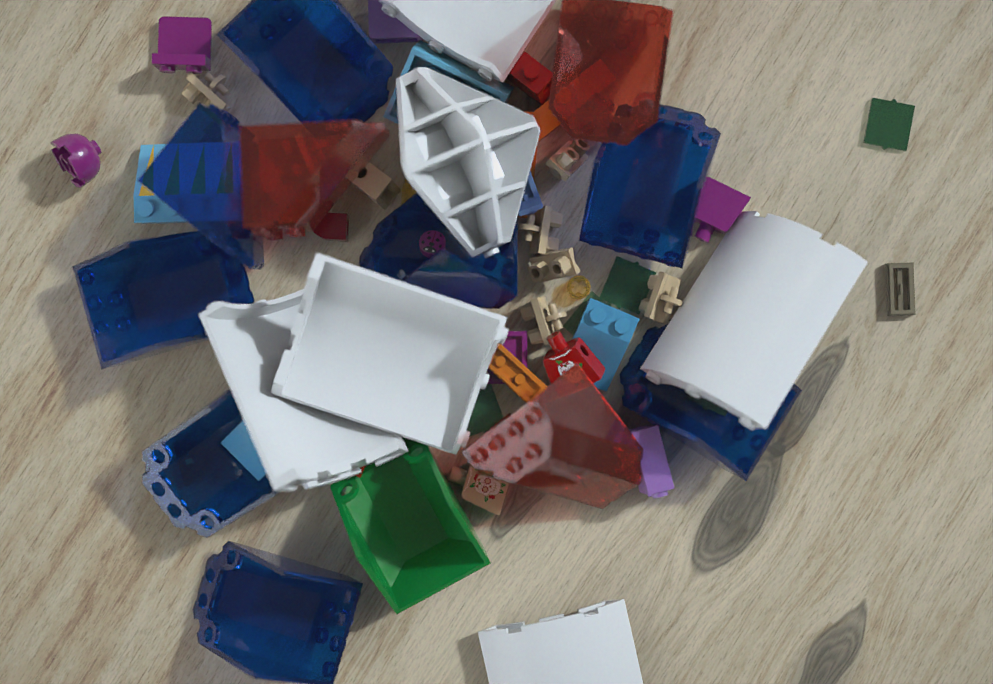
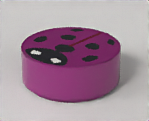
(431, 242)

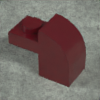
(334, 227)

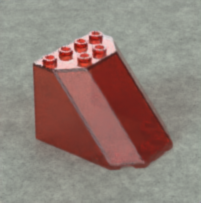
(609, 68)
(300, 171)
(562, 445)

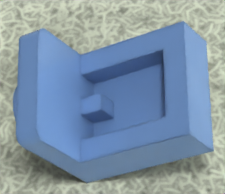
(531, 200)

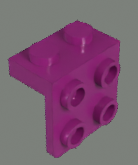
(183, 45)

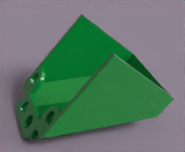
(408, 527)

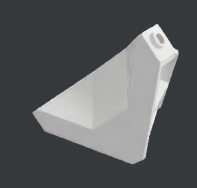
(465, 156)

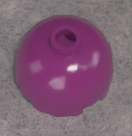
(77, 157)

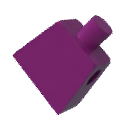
(719, 209)

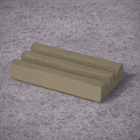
(899, 287)

